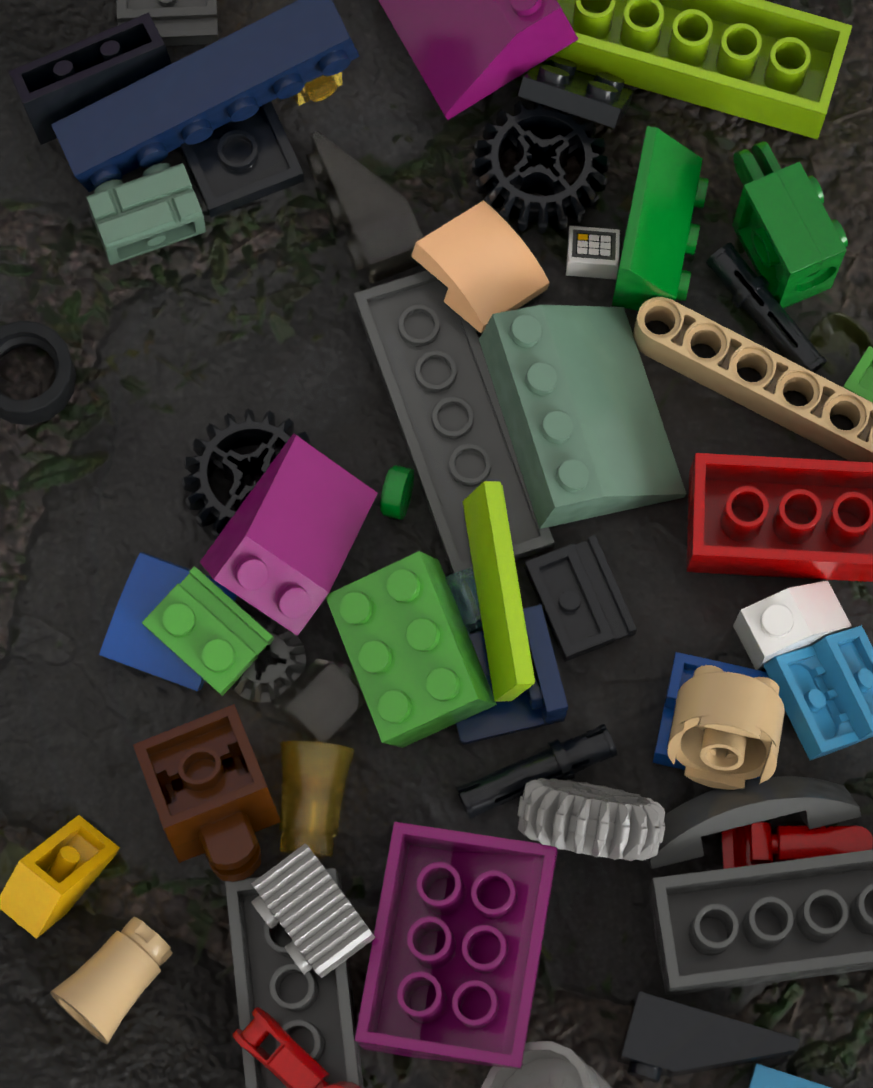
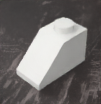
(789, 621)

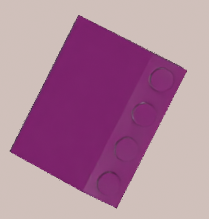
(477, 44)
(456, 947)

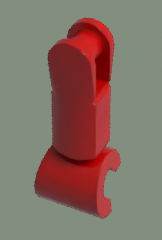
(757, 845)
(289, 1061)

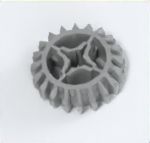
(591, 819)

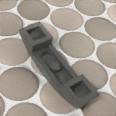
(814, 799)

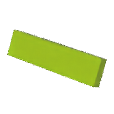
(498, 591)

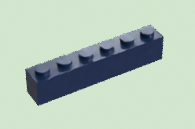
(205, 91)

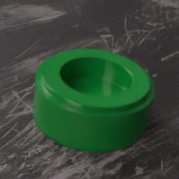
(397, 492)

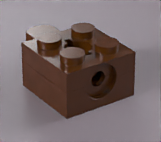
(209, 792)

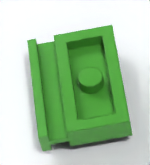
(208, 631)

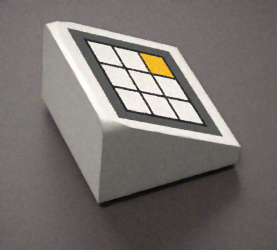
(593, 252)

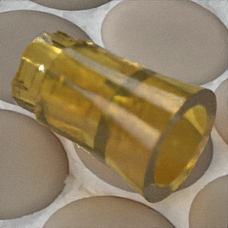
(312, 794)

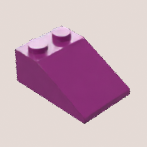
(291, 535)

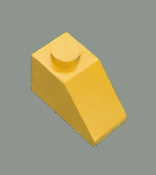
(56, 875)

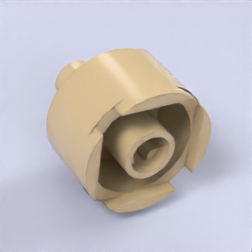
(726, 728)

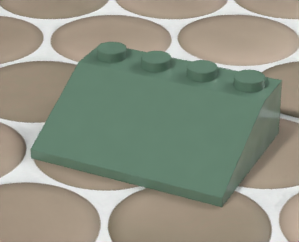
(579, 411)

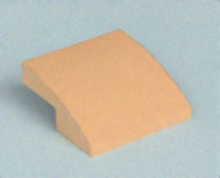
(481, 265)

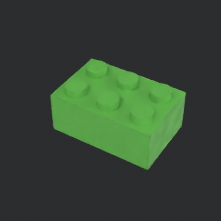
(410, 650)

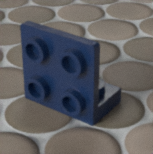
(537, 706)

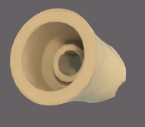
(113, 979)

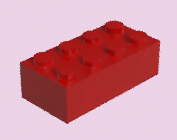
(780, 517)

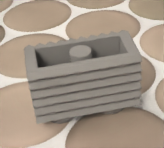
(311, 911)

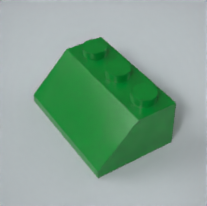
(660, 223)

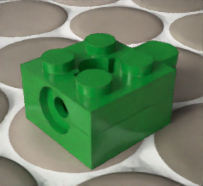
(786, 226)

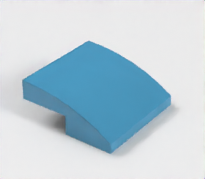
(828, 691)

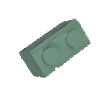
(146, 212)

